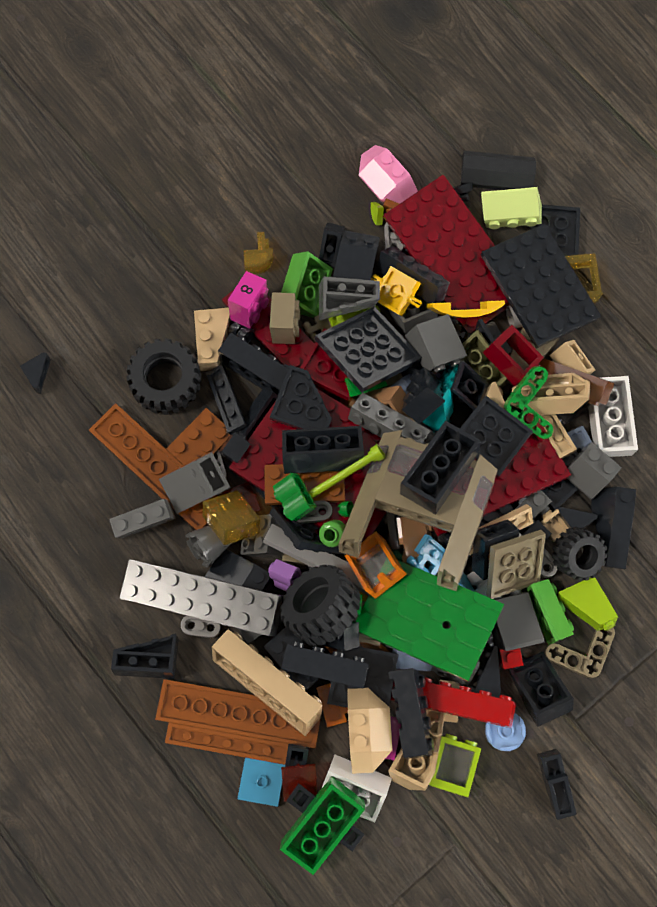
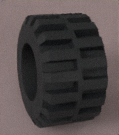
(591, 558)

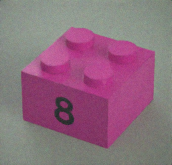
(248, 300)

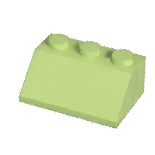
(512, 208)

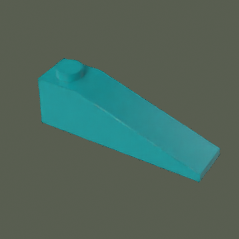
(445, 411)

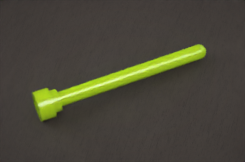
(375, 454)

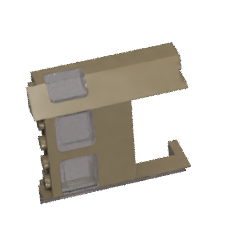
(459, 513)

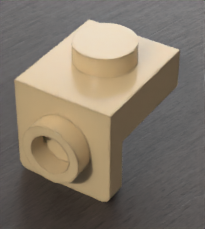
(554, 524)

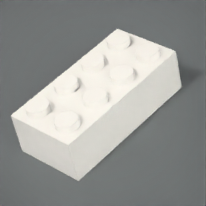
(614, 423)

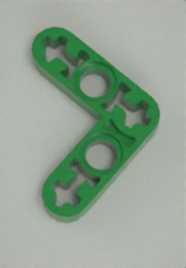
(523, 401)

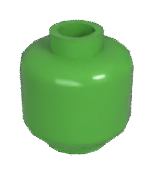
(331, 532)

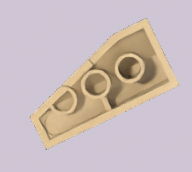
(418, 772)

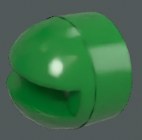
(345, 508)

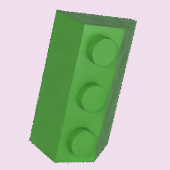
(304, 280)
(549, 611)

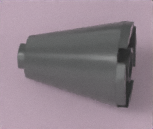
(205, 545)

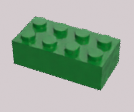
(322, 825)

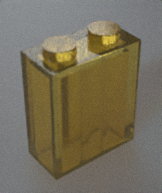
(231, 517)

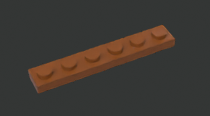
(226, 743)

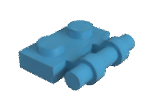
(429, 551)

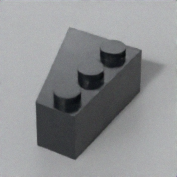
(422, 395)

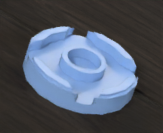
(506, 738)

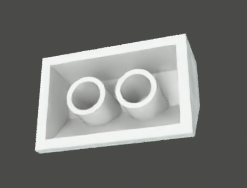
(368, 786)

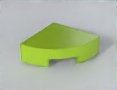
(377, 213)

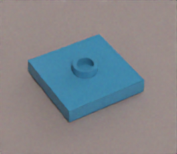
(261, 782)

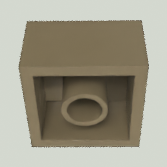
(284, 318)

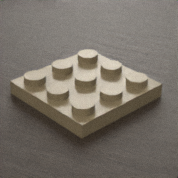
(515, 564)

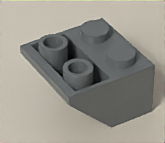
(254, 545)

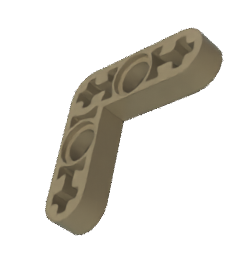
(583, 661)

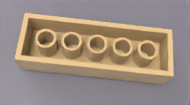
(267, 682)

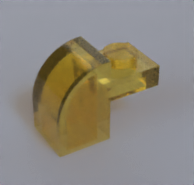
(260, 259)

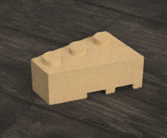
(211, 332)

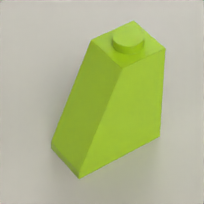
(590, 604)

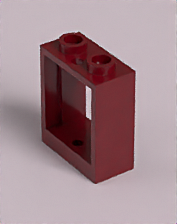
(505, 363)

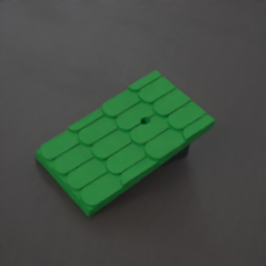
(412, 618)

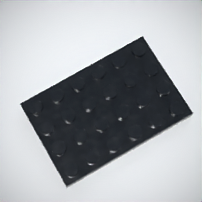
(540, 285)

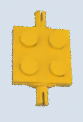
(397, 291)

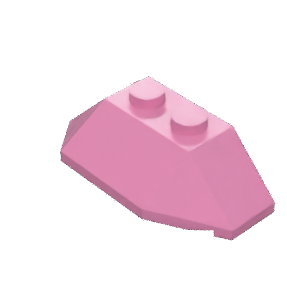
(385, 175)

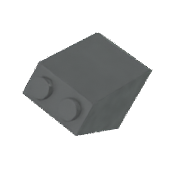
(436, 343)
(517, 622)

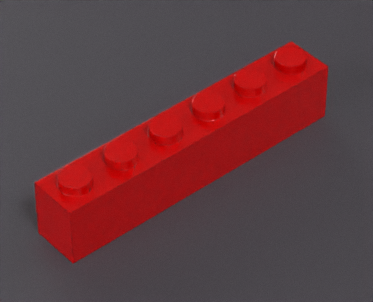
(468, 704)

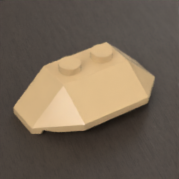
(558, 394)
(368, 730)

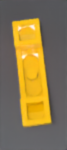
(485, 308)

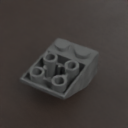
(194, 482)

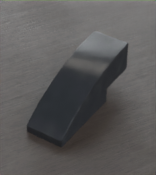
(557, 784)

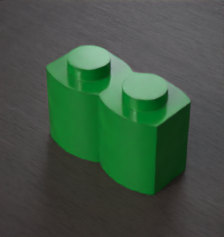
(294, 497)

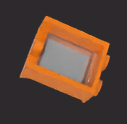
(376, 566)

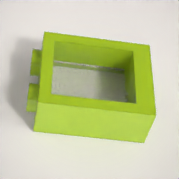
(455, 765)

